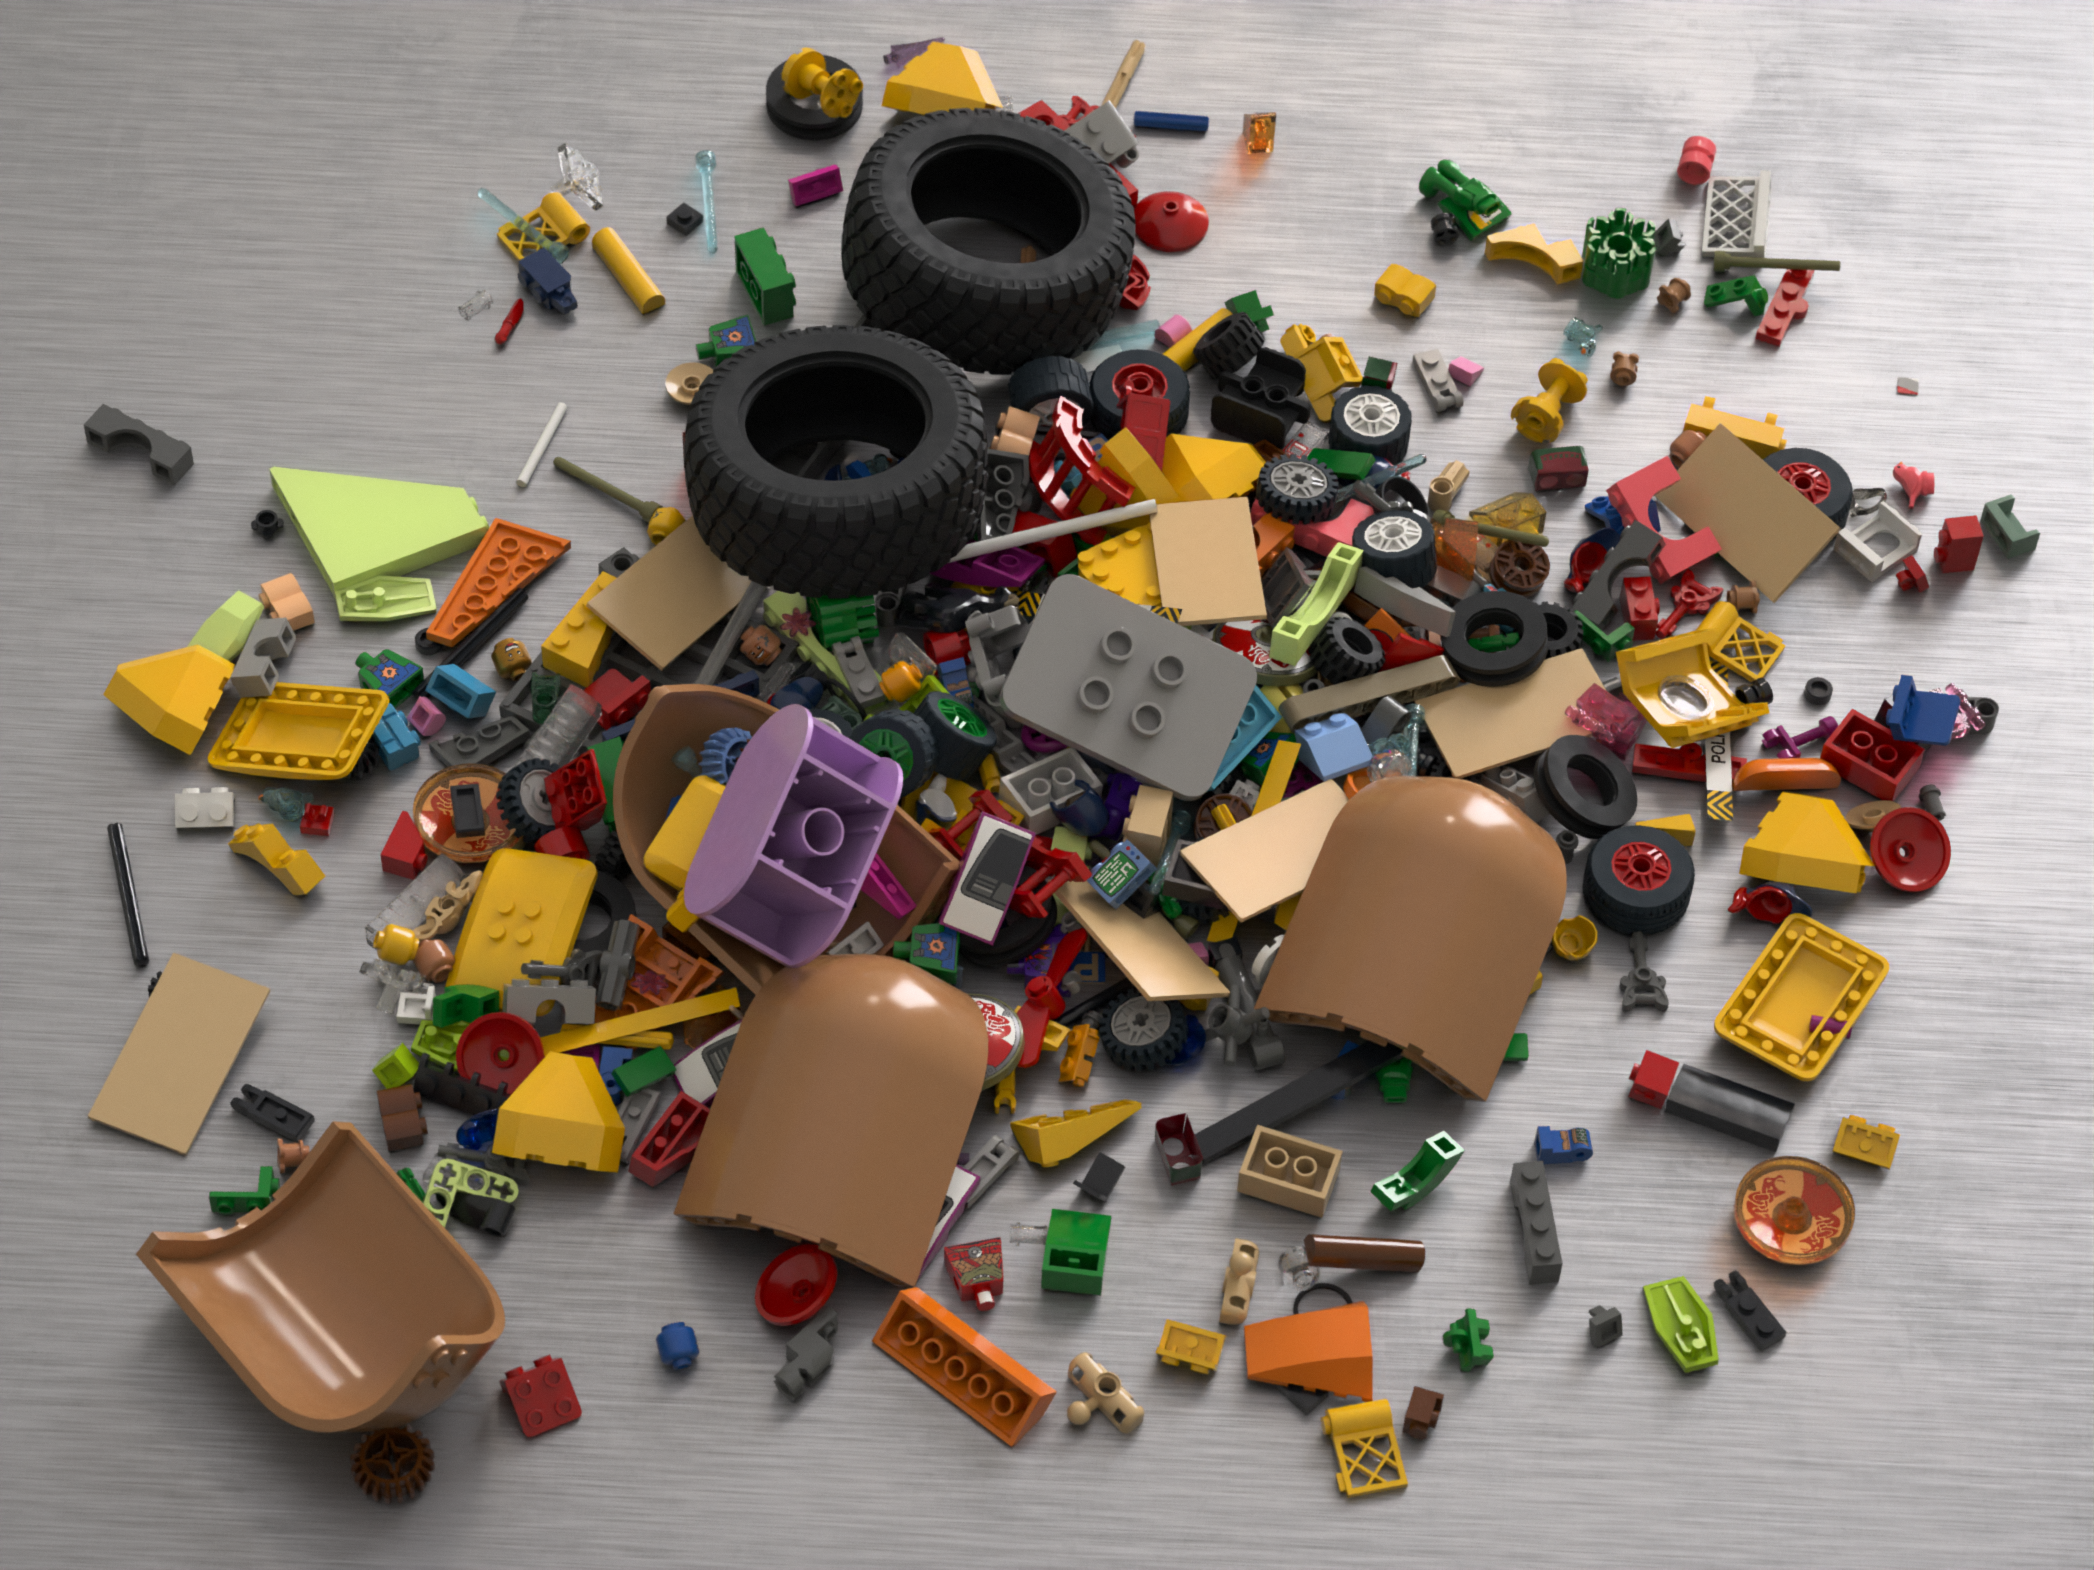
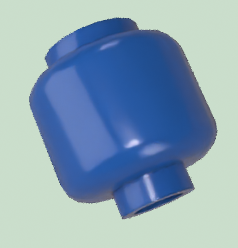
(677, 1345)

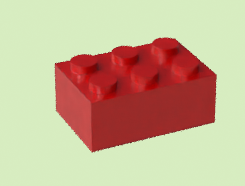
(1871, 757)

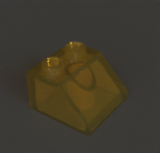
(1515, 512)

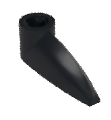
(482, 1212)

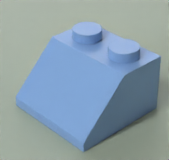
(1333, 747)

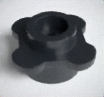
(267, 523)

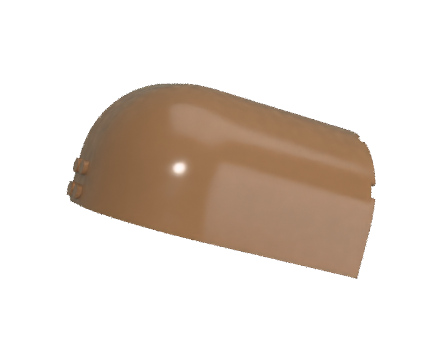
(649, 780)
(1423, 926)
(843, 1111)
(336, 1295)

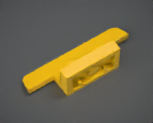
(1327, 368)

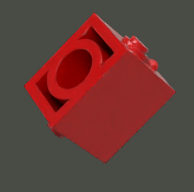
(1652, 1079)

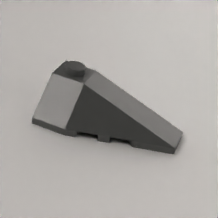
(1005, 487)

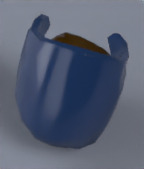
(1084, 812)

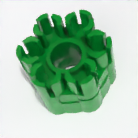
(1618, 256)
(842, 619)

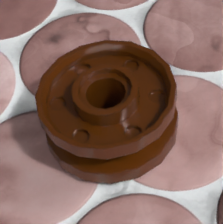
(1529, 558)
(1204, 822)

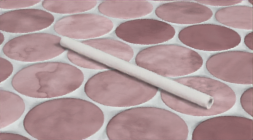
(1056, 529)

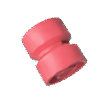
(1696, 160)

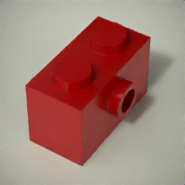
(1959, 544)
(1639, 607)

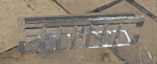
(564, 728)
(410, 905)

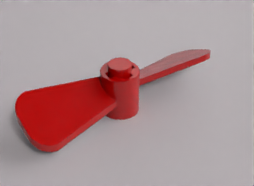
(1044, 999)

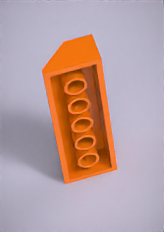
(963, 1365)

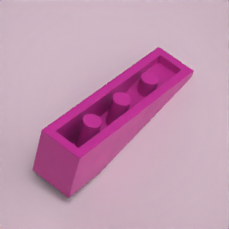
(886, 889)

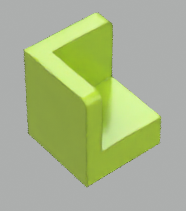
(396, 1067)

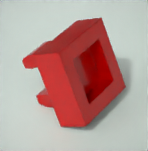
(1912, 575)
(317, 820)

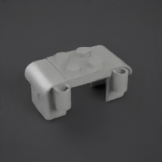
(1107, 135)
(991, 636)

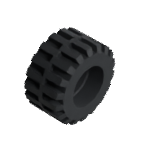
(1228, 345)
(1562, 627)
(1346, 651)

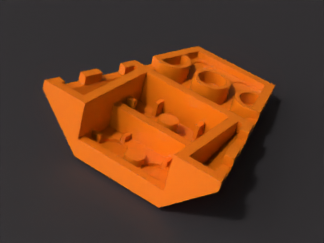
(682, 972)
(1314, 1350)

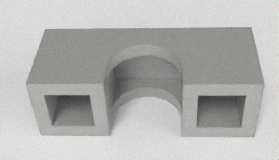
(254, 671)
(575, 1000)

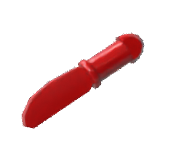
(510, 321)

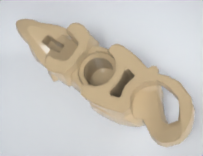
(445, 912)

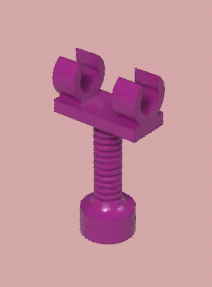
(1779, 735)

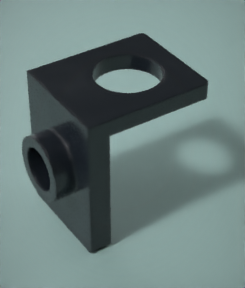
(1101, 1177)

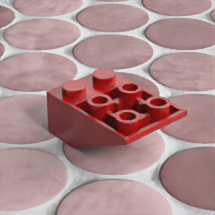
(577, 793)

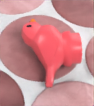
(1914, 482)

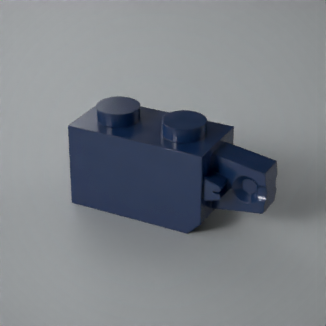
(547, 281)

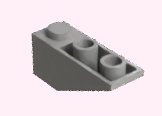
(1518, 787)

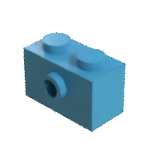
(460, 691)

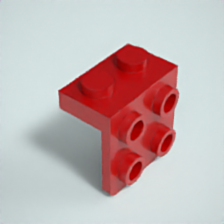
(618, 697)
(541, 1395)

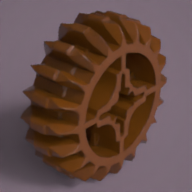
(413, 1456)

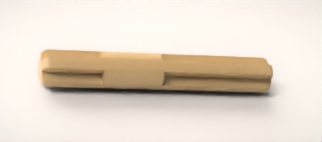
(1125, 73)

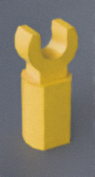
(990, 774)
(1005, 1093)

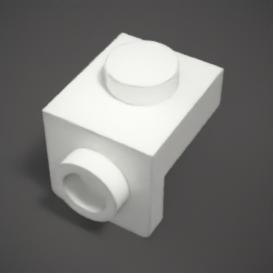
(415, 1007)

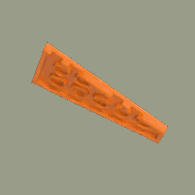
(501, 564)

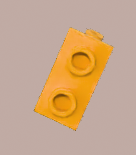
(1080, 1042)

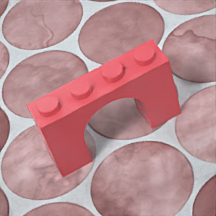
(1632, 499)
(1324, 536)

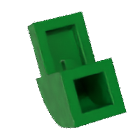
(1251, 306)
(464, 1004)

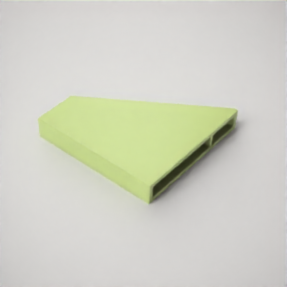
(374, 524)

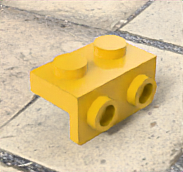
(1191, 1346)

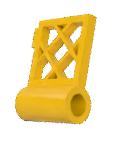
(557, 215)
(1726, 622)
(1358, 1424)

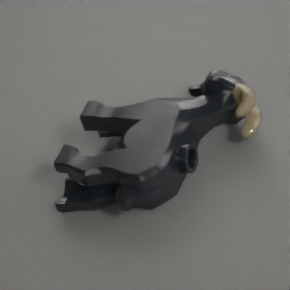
(951, 607)

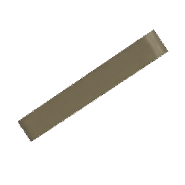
(1363, 694)

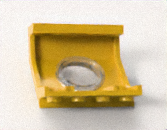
(1680, 691)

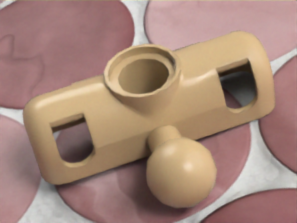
(1239, 1282)
(1093, 1380)

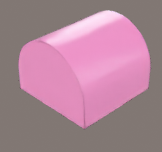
(1173, 330)
(426, 717)

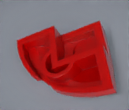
(1137, 287)
(1409, 650)

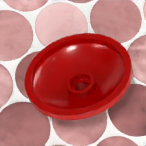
(1170, 221)
(1924, 845)
(481, 1048)
(795, 1285)

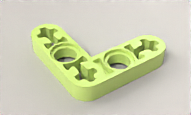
(459, 1184)

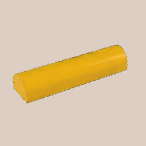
(627, 270)
(1183, 350)

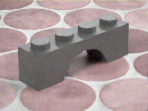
(113, 430)
(1636, 548)
(1540, 1236)

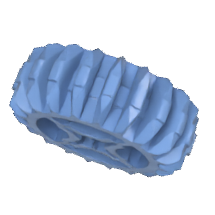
(721, 753)

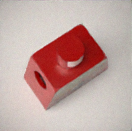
(976, 1271)

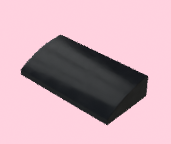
(1186, 884)
(1729, 1107)

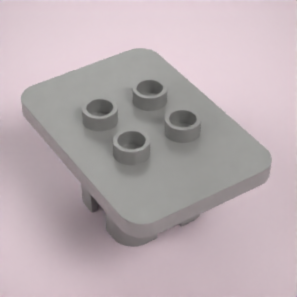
(1128, 687)

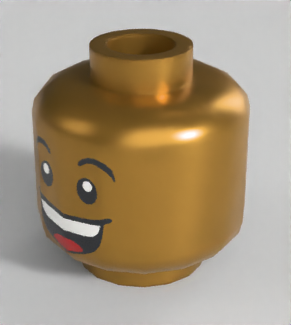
(511, 659)

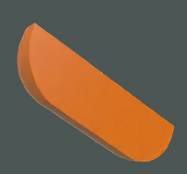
(1786, 774)

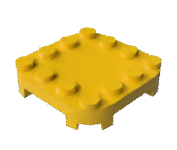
(1124, 566)

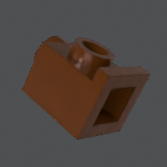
(1422, 1412)

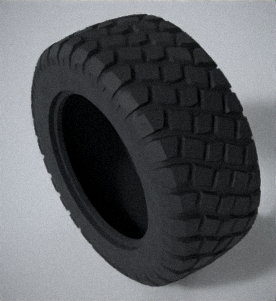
(1000, 172)
(844, 532)

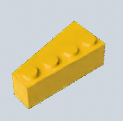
(579, 639)

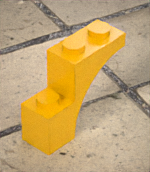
(1526, 244)
(268, 847)

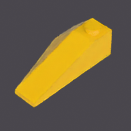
(1057, 1137)

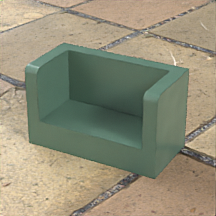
(2006, 528)

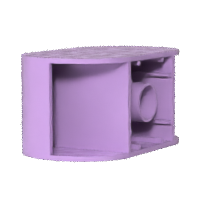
(792, 837)

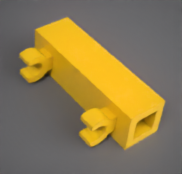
(1758, 436)

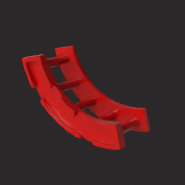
(1078, 453)
(1062, 864)

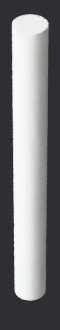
(541, 445)

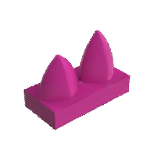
(815, 185)

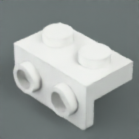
(204, 809)

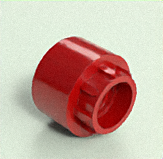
(946, 647)
(563, 842)

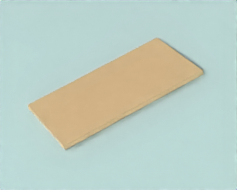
(1752, 511)
(1208, 561)
(670, 596)
(1503, 724)
(1268, 853)
(1143, 949)
(179, 1054)

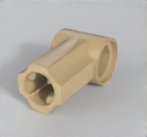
(1446, 486)

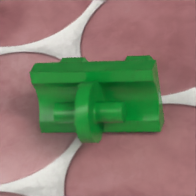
(1465, 1340)

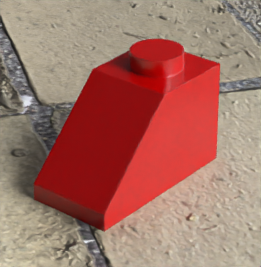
(404, 849)

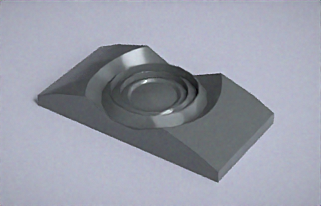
(1285, 586)

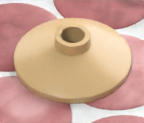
(685, 381)
(1869, 814)

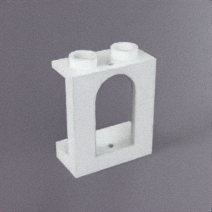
(1852, 547)

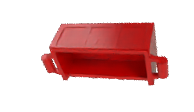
(1145, 419)

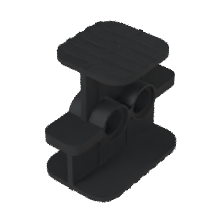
(1263, 401)

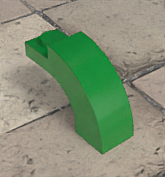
(1420, 1175)

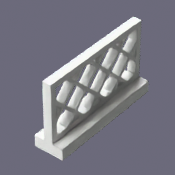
(1759, 212)

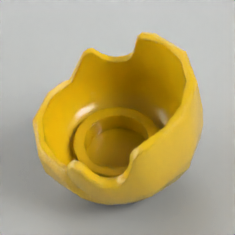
(1574, 938)

